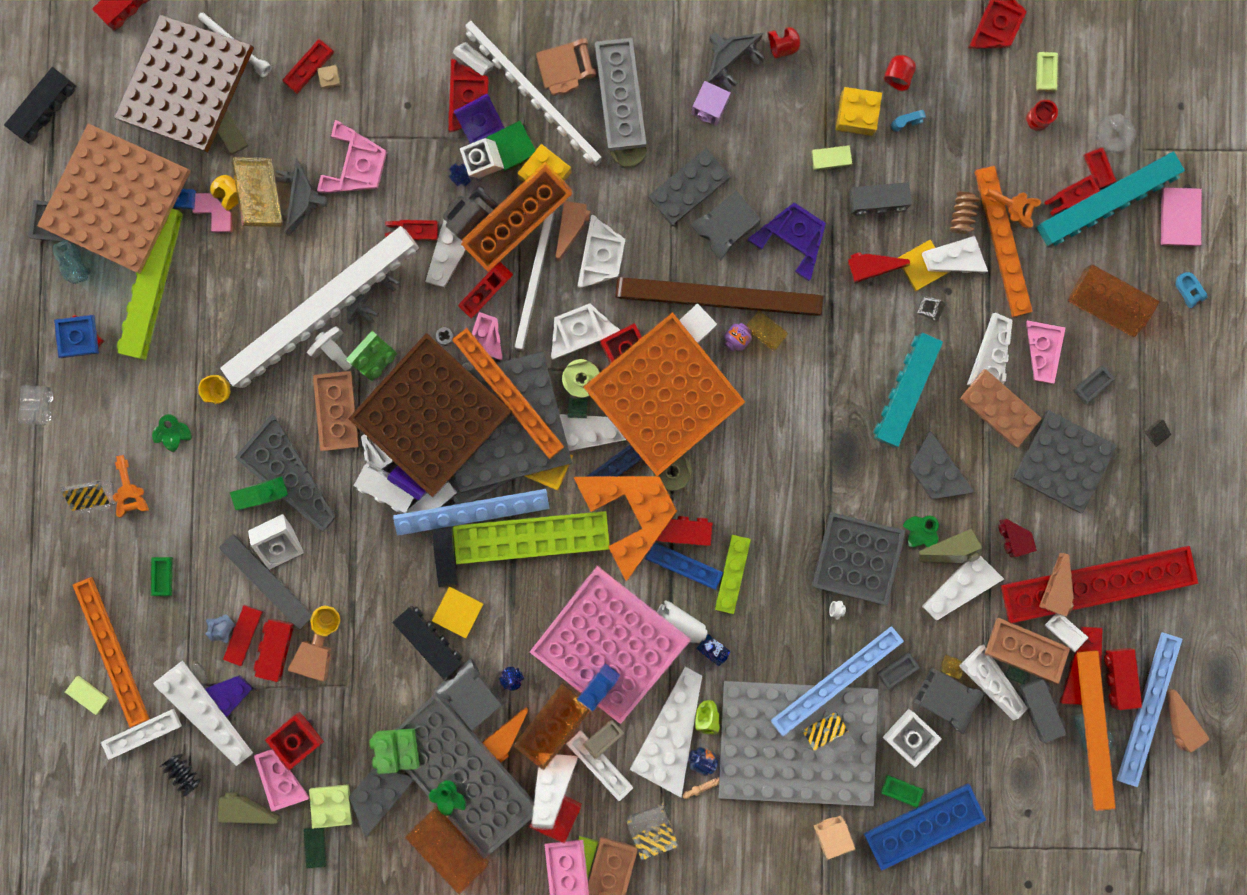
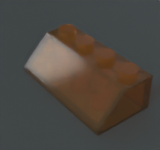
(1113, 300)
(552, 726)

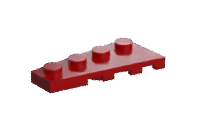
(1072, 689)

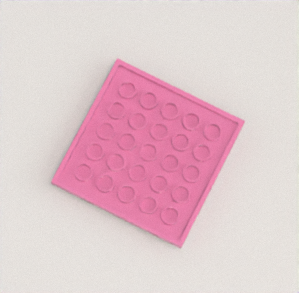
(612, 628)

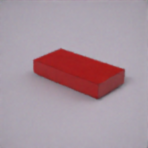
(1100, 168)

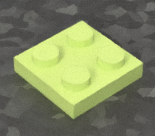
(330, 806)

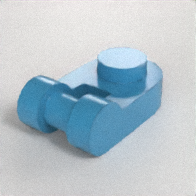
(915, 118)
(1187, 282)

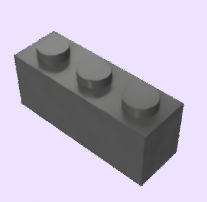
(880, 198)
(1042, 710)

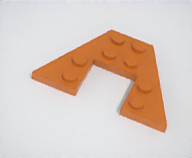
(650, 504)

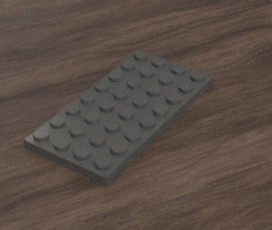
(454, 753)

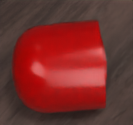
(784, 46)
(902, 68)

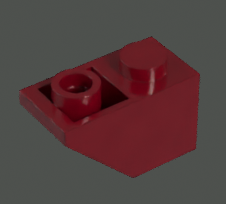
(1018, 539)

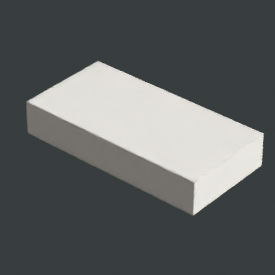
(473, 58)
(1066, 631)

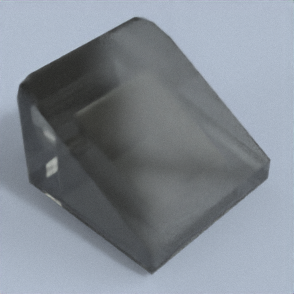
(931, 308)
(1158, 432)

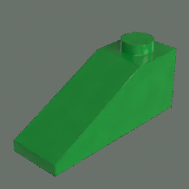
(259, 493)

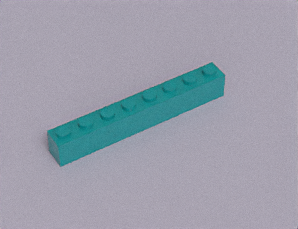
(1113, 197)

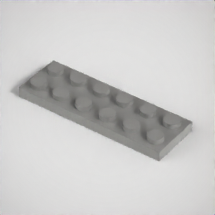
(620, 94)

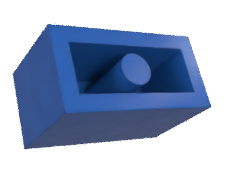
(598, 687)

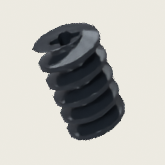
(181, 774)

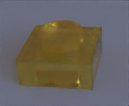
(951, 666)

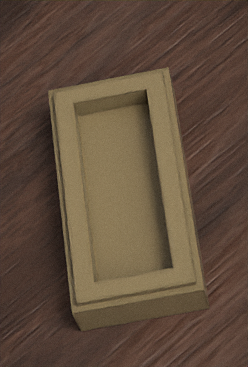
(603, 739)

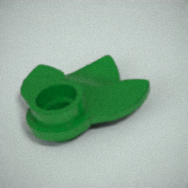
(171, 435)
(919, 533)
(447, 798)

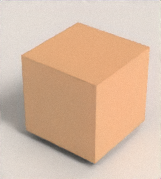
(834, 837)

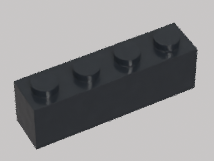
(40, 105)
(428, 642)

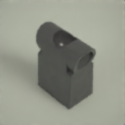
(727, 224)
(470, 695)
(949, 699)

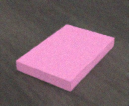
(1181, 216)
(566, 868)

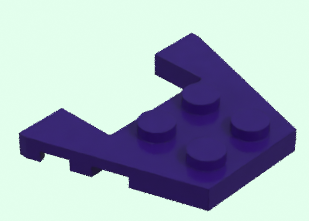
(797, 229)

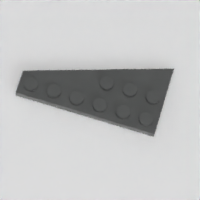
(272, 455)

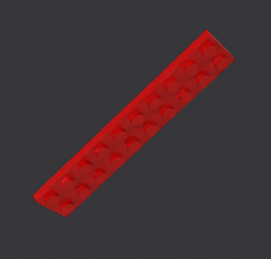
(1105, 582)

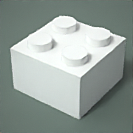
(912, 738)

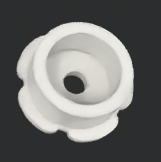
(837, 609)

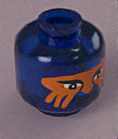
(702, 761)

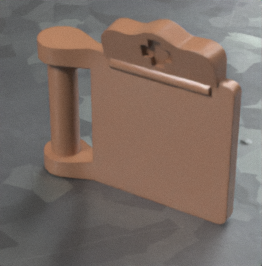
(561, 69)

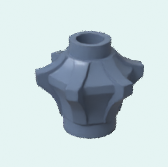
(219, 628)

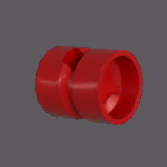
(1042, 115)

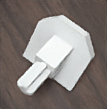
(326, 343)

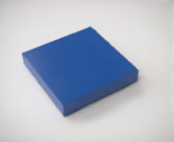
(76, 336)

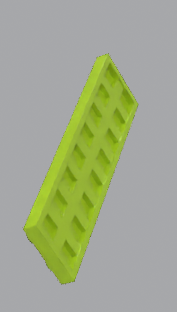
(531, 537)

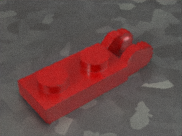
(1074, 194)
(417, 228)

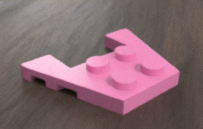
(362, 163)

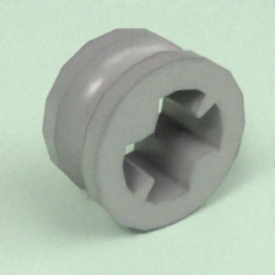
(443, 330)

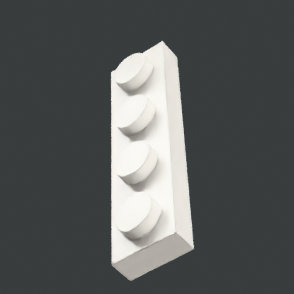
(141, 734)
(601, 767)

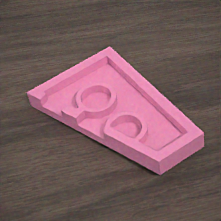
(1045, 350)
(279, 782)

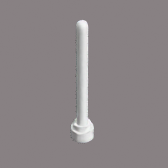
(261, 67)

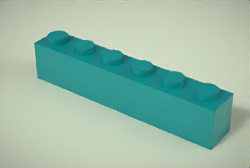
(908, 389)

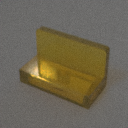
(766, 330)

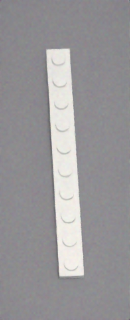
(527, 88)

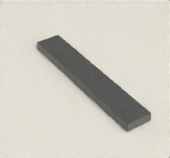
(266, 581)

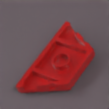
(998, 25)
(464, 88)

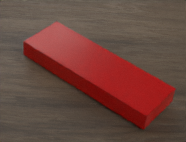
(308, 66)
(242, 635)

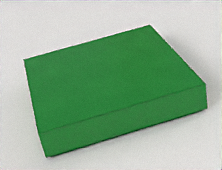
(513, 145)

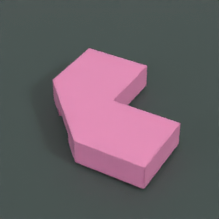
(220, 218)

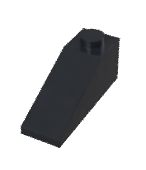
(445, 557)

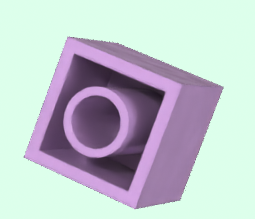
(710, 103)

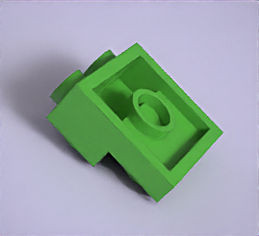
(372, 356)
(394, 750)

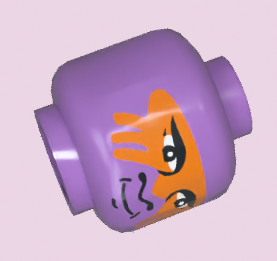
(737, 337)

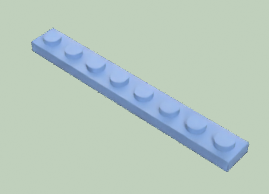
(471, 512)
(836, 681)
(1148, 715)

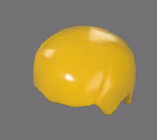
(214, 389)
(325, 620)

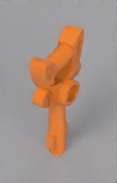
(1015, 206)
(127, 491)

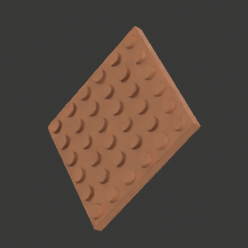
(114, 198)

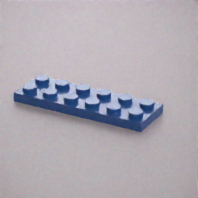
(924, 826)

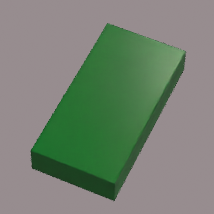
(161, 576)
(902, 791)

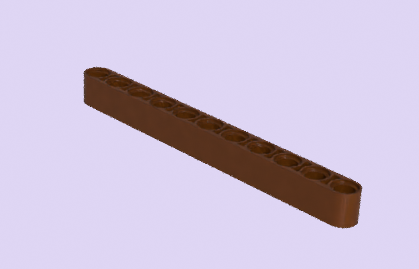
(719, 296)

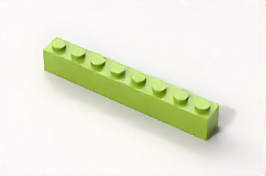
(148, 292)

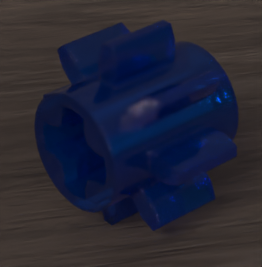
(459, 175)
(511, 678)

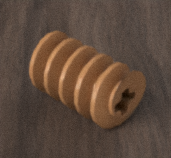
(964, 212)

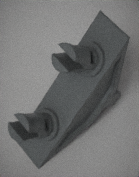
(728, 52)
(302, 197)
(359, 306)

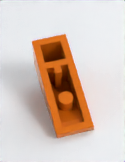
(503, 738)

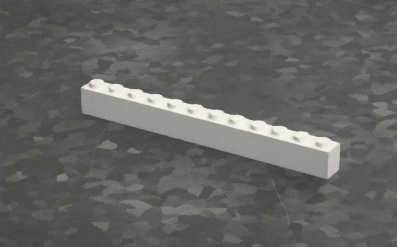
(320, 307)

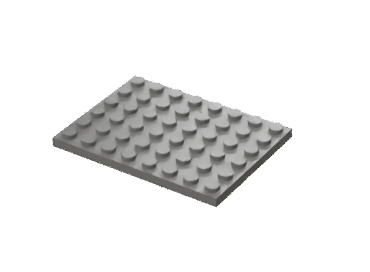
(770, 767)

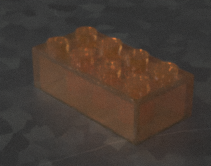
(446, 850)

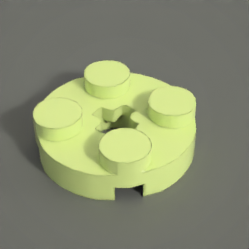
(571, 373)

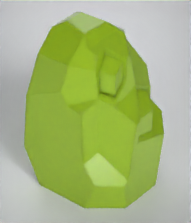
(707, 718)

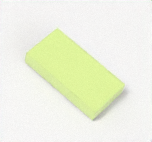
(1047, 71)
(831, 157)
(87, 695)

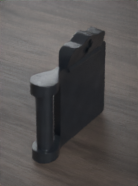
(466, 214)

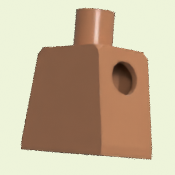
(312, 659)

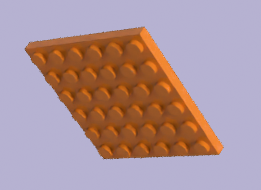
(664, 394)

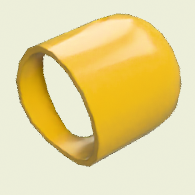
(225, 188)

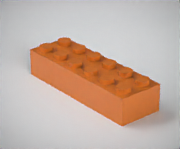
(516, 216)

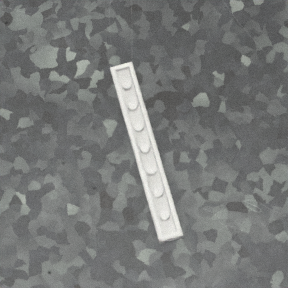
(534, 282)

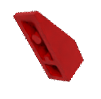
(871, 265)
(485, 289)

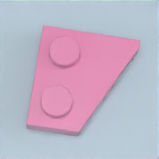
(487, 334)

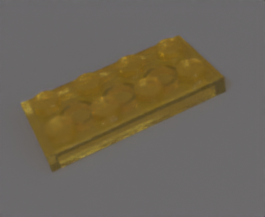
(256, 192)

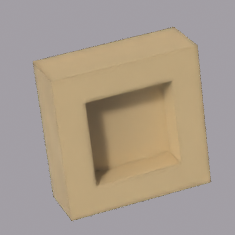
(329, 77)

